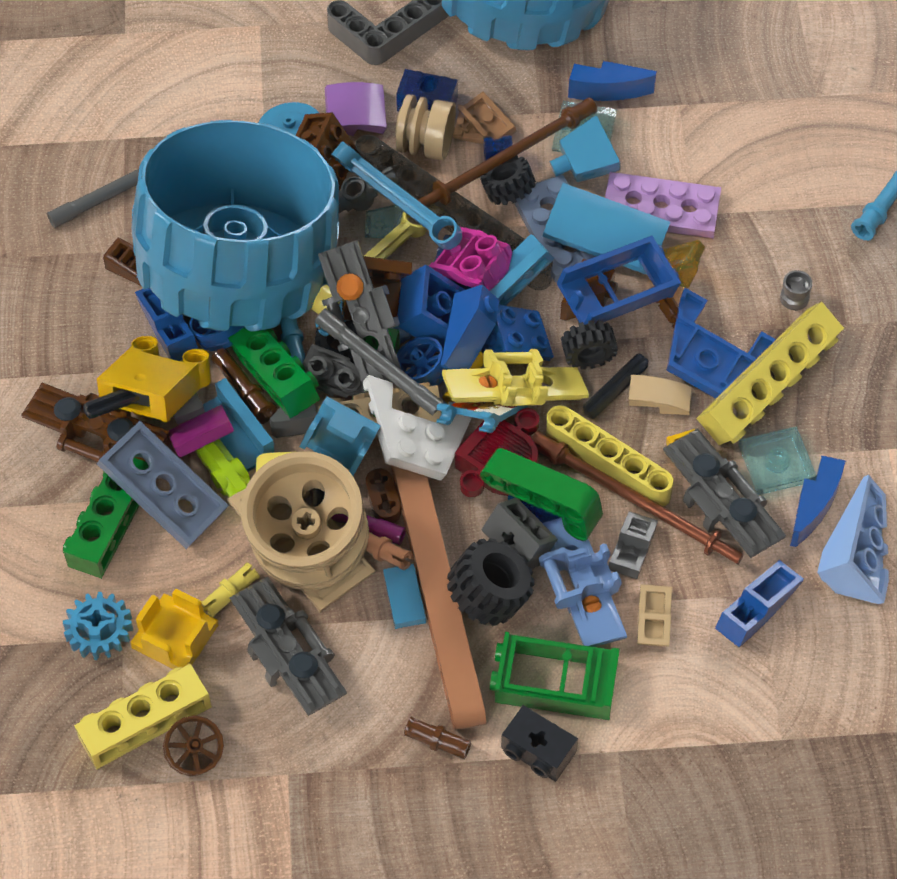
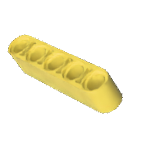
(602, 443)

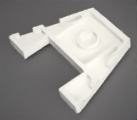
(412, 440)

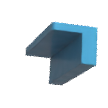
(525, 264)
(249, 436)

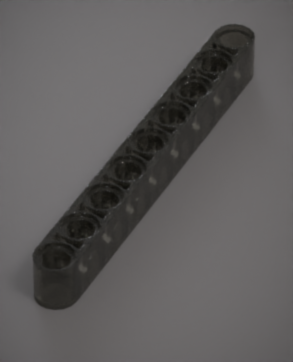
(465, 213)

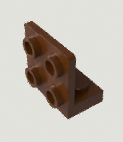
(326, 134)
(384, 273)

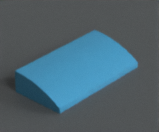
(600, 224)

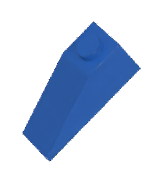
(469, 326)

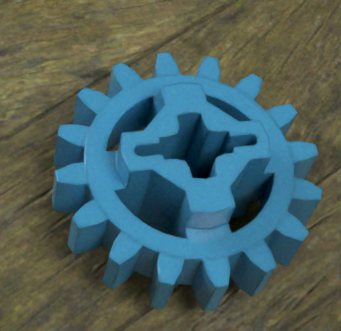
(98, 625)

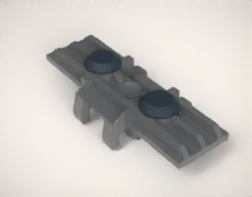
(716, 497)
(280, 653)

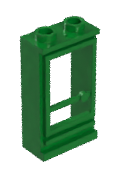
(597, 684)

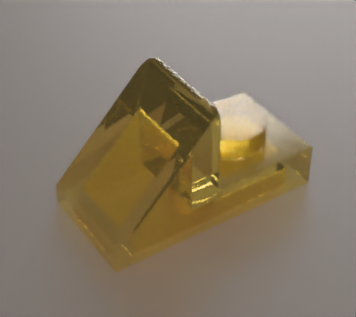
(685, 260)

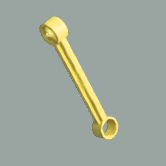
(381, 250)

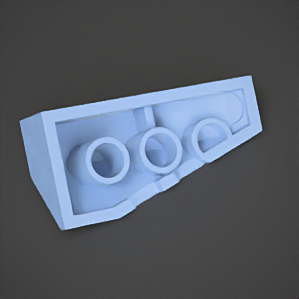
(856, 548)

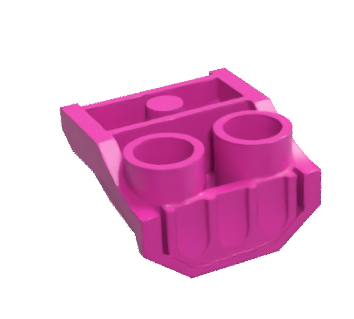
(475, 260)

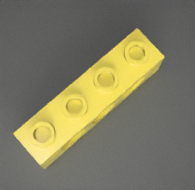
(136, 731)

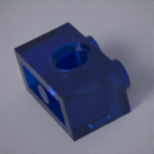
(428, 86)

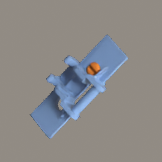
(593, 583)

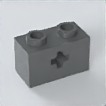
(520, 529)

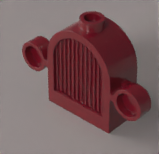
(480, 446)

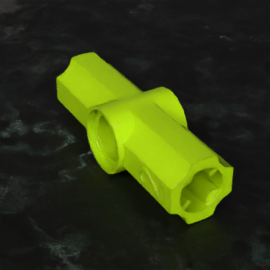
(224, 470)

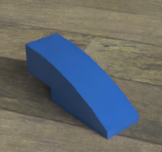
(610, 82)
(170, 330)
(817, 498)
(758, 603)

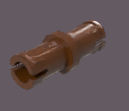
(437, 738)

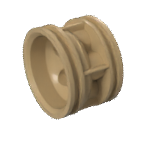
(287, 481)

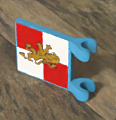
(488, 411)

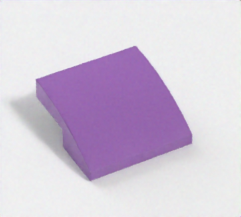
(357, 106)

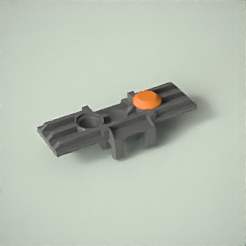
(368, 305)

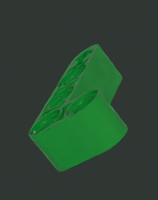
(546, 489)

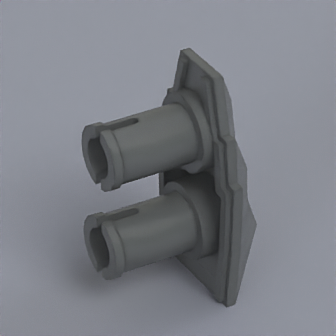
(333, 372)

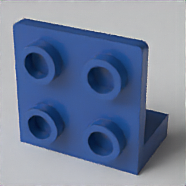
(518, 332)

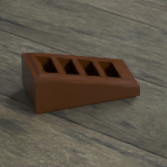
(118, 256)

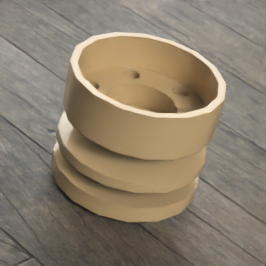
(419, 126)

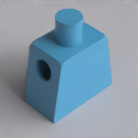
(586, 153)

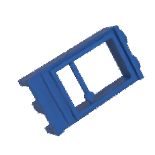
(585, 303)

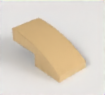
(666, 394)
(654, 615)

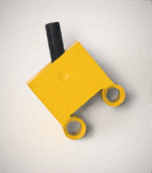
(150, 383)

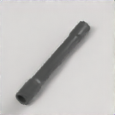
(72, 209)
(340, 331)

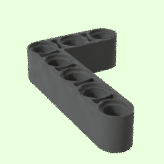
(390, 36)

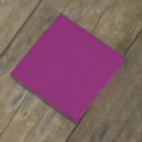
(200, 431)

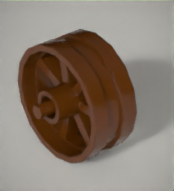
(193, 745)

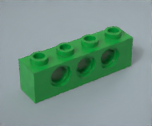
(276, 370)
(96, 555)

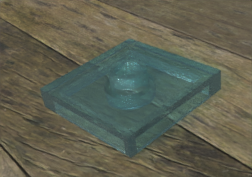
(777, 460)

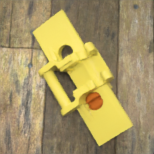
(498, 386)

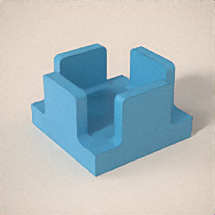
(340, 434)

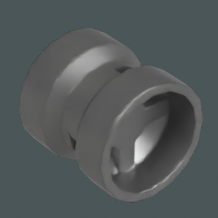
(796, 290)

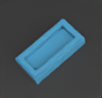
(404, 596)

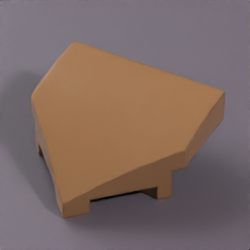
(481, 119)

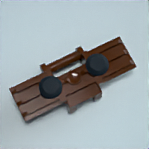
(66, 415)

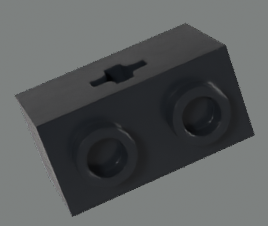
(529, 731)

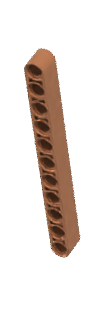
(442, 613)

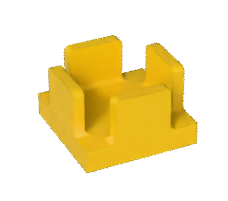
(173, 629)

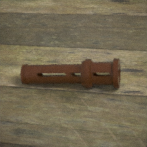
(250, 393)

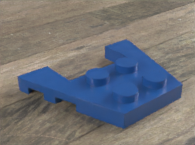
(704, 357)

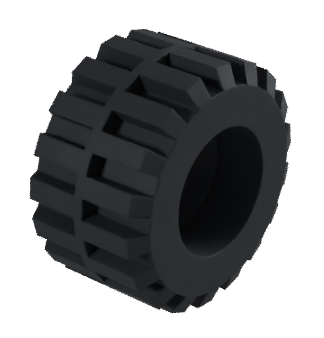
(490, 581)

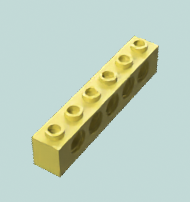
(719, 416)

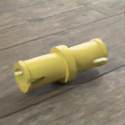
(228, 588)

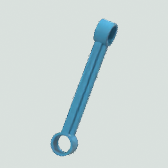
(356, 164)

